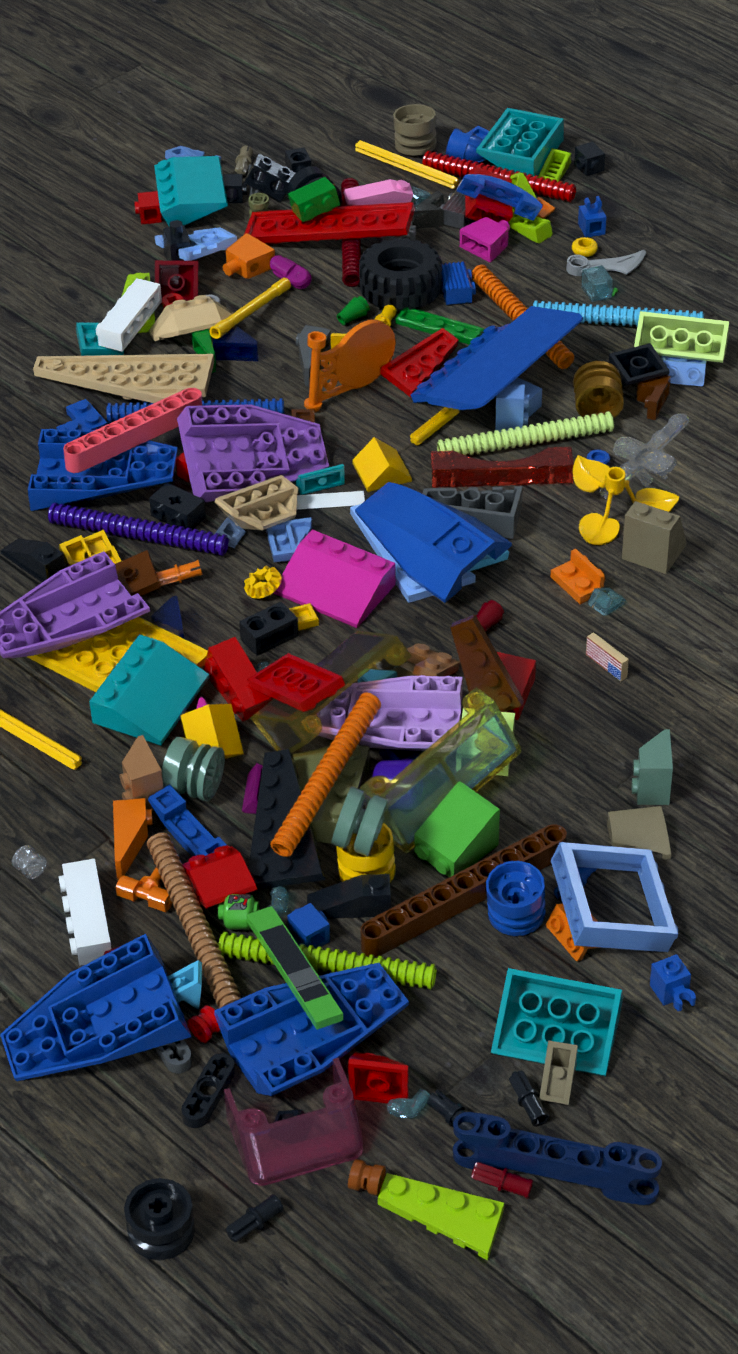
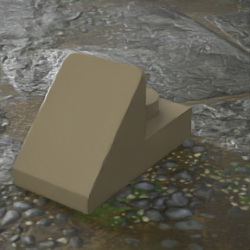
(559, 1072)

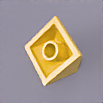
(379, 465)
(213, 726)

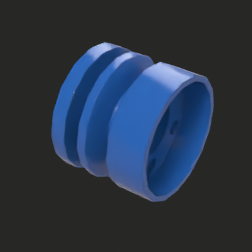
(515, 898)

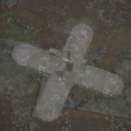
(648, 456)

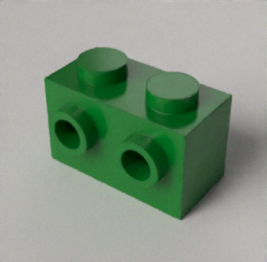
(314, 199)

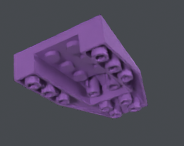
(244, 446)

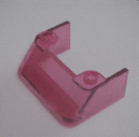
(299, 1142)

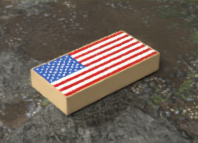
(607, 656)

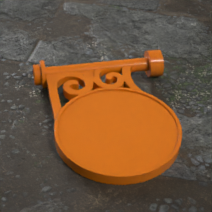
(352, 361)

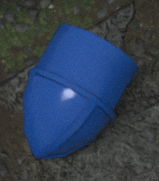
(464, 146)

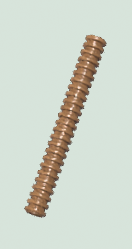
(193, 919)

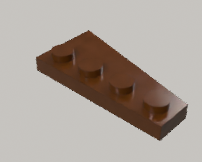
(483, 665)

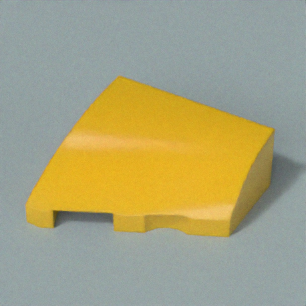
(83, 548)

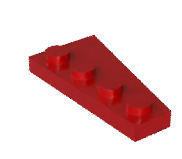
(419, 361)

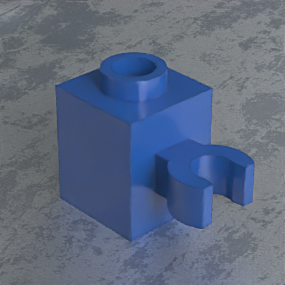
(592, 218)
(672, 982)

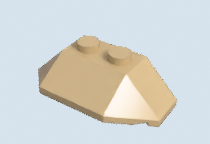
(187, 317)
(261, 504)

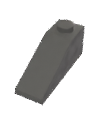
(305, 351)

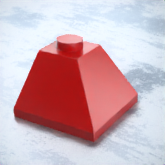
(377, 1078)

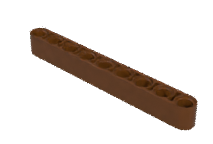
(453, 894)

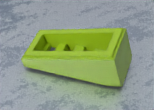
(556, 156)
(535, 230)

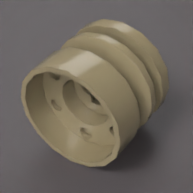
(415, 129)

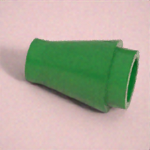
(353, 310)

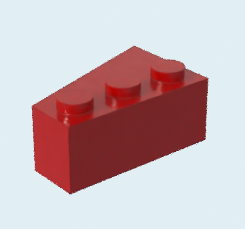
(229, 673)

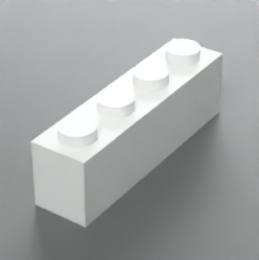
(129, 314)
(86, 910)

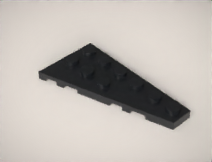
(276, 797)

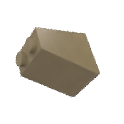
(652, 537)

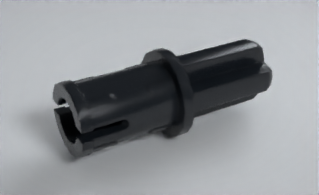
(528, 1098)
(254, 1218)

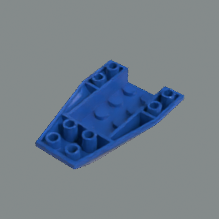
(429, 537)
(279, 1043)

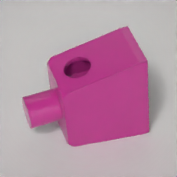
(485, 238)

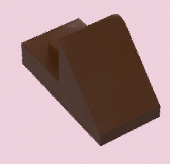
(654, 394)

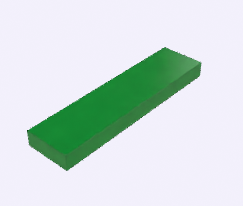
(432, 323)

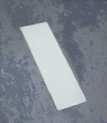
(330, 500)

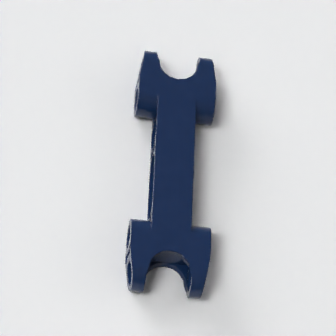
(611, 1168)

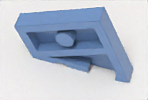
(286, 537)

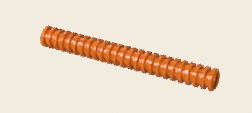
(514, 308)
(325, 775)

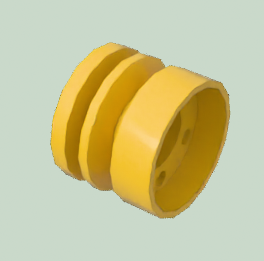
(380, 860)

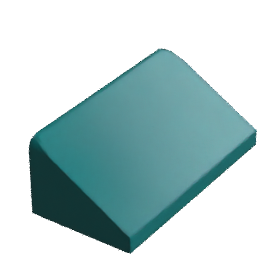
(320, 479)

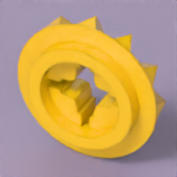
(262, 589)

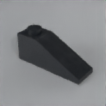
(35, 557)
(354, 898)

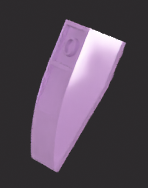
(411, 714)

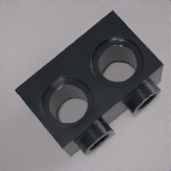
(269, 177)
(268, 628)

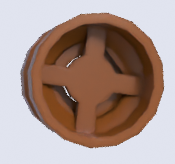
(366, 1177)

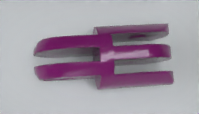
(285, 268)

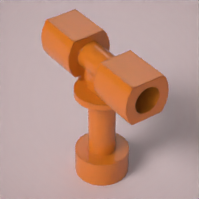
(147, 889)

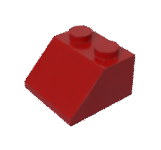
(218, 875)

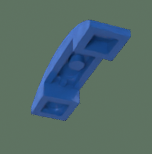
(502, 191)
(182, 824)

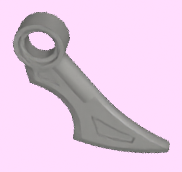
(623, 264)

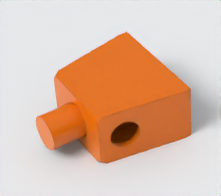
(248, 257)

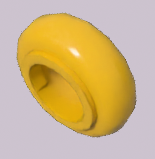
(584, 246)

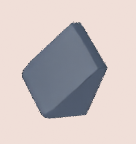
(233, 532)

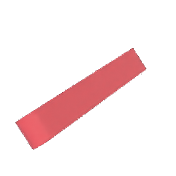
(128, 431)

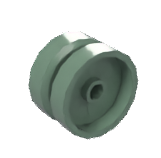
(359, 821)

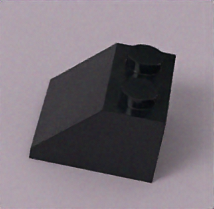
(638, 364)

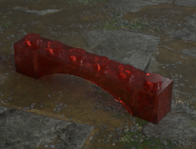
(456, 470)

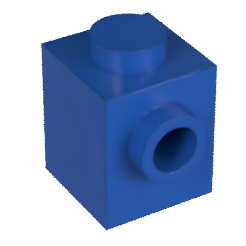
(309, 926)

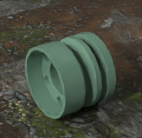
(193, 768)

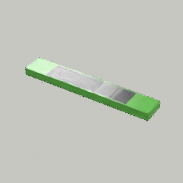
(294, 968)

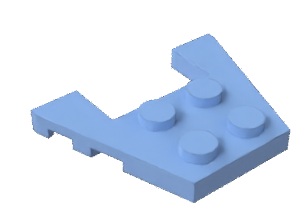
(203, 243)

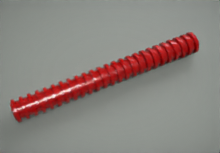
(462, 168)

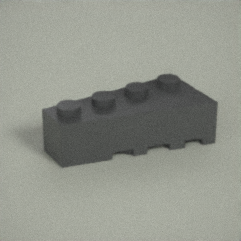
(493, 507)

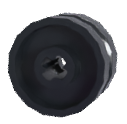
(159, 1219)

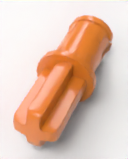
(178, 573)

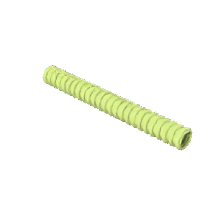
(527, 435)

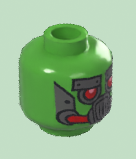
(234, 911)

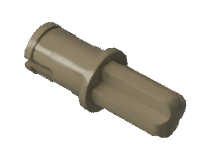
(243, 160)

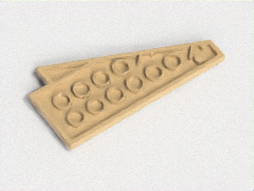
(130, 376)

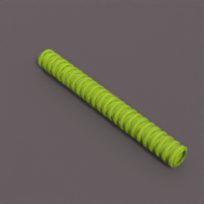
(332, 960)

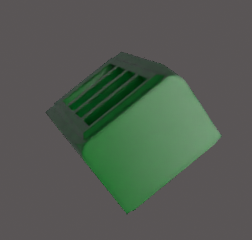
(203, 344)

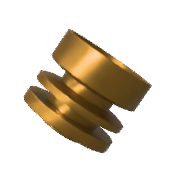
(598, 389)

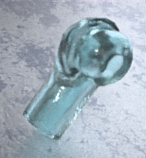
(408, 1107)

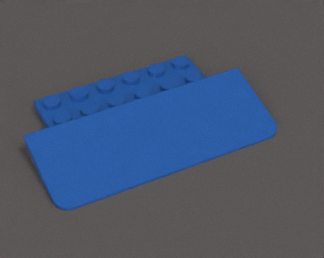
(495, 359)

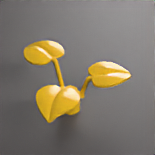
(591, 475)

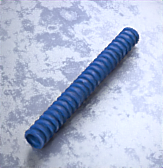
(117, 411)

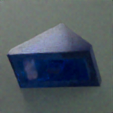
(236, 346)
(169, 617)

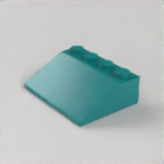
(522, 140)
(190, 187)
(147, 691)
(557, 1010)

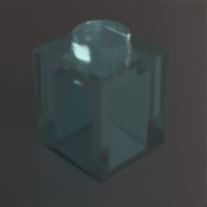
(597, 283)

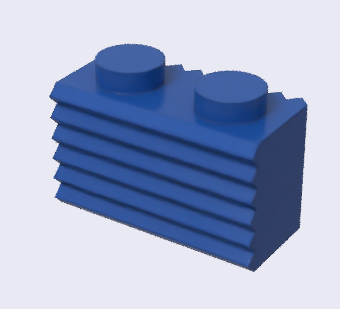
(457, 283)

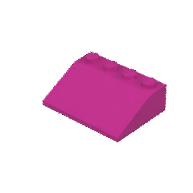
(336, 578)

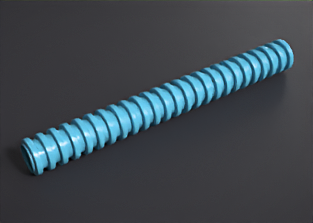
(610, 314)

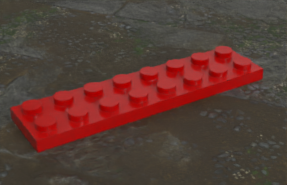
(336, 224)

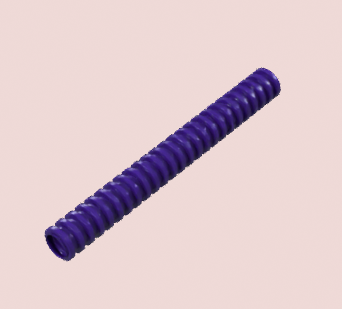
(138, 529)

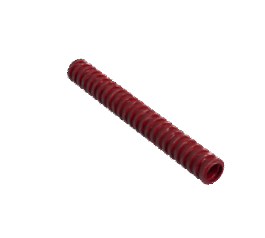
(350, 247)

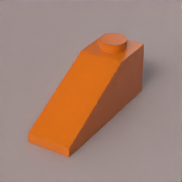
(130, 831)

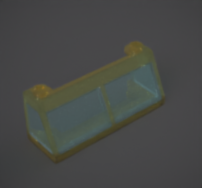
(466, 753)

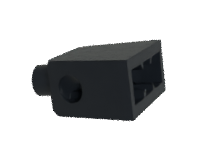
(175, 238)

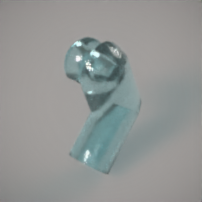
(279, 899)

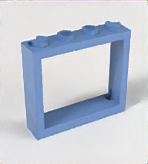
(606, 934)

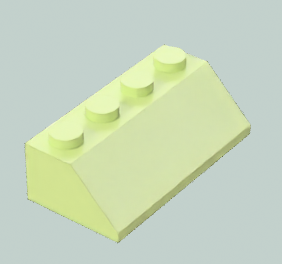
(683, 336)

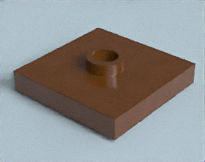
(138, 574)

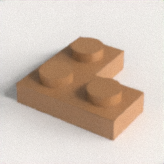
(430, 662)

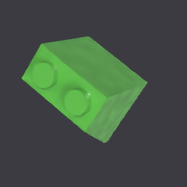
(458, 831)

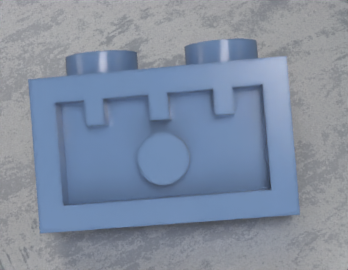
(685, 370)

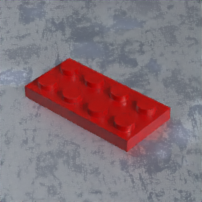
(296, 682)

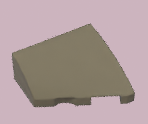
(640, 830)

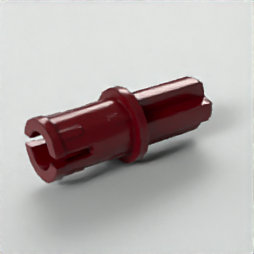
(502, 1179)

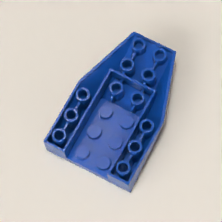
(129, 471)
(98, 1015)

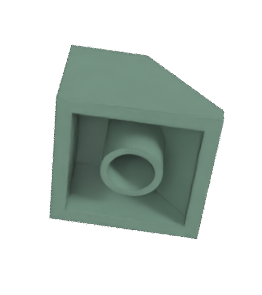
(653, 771)

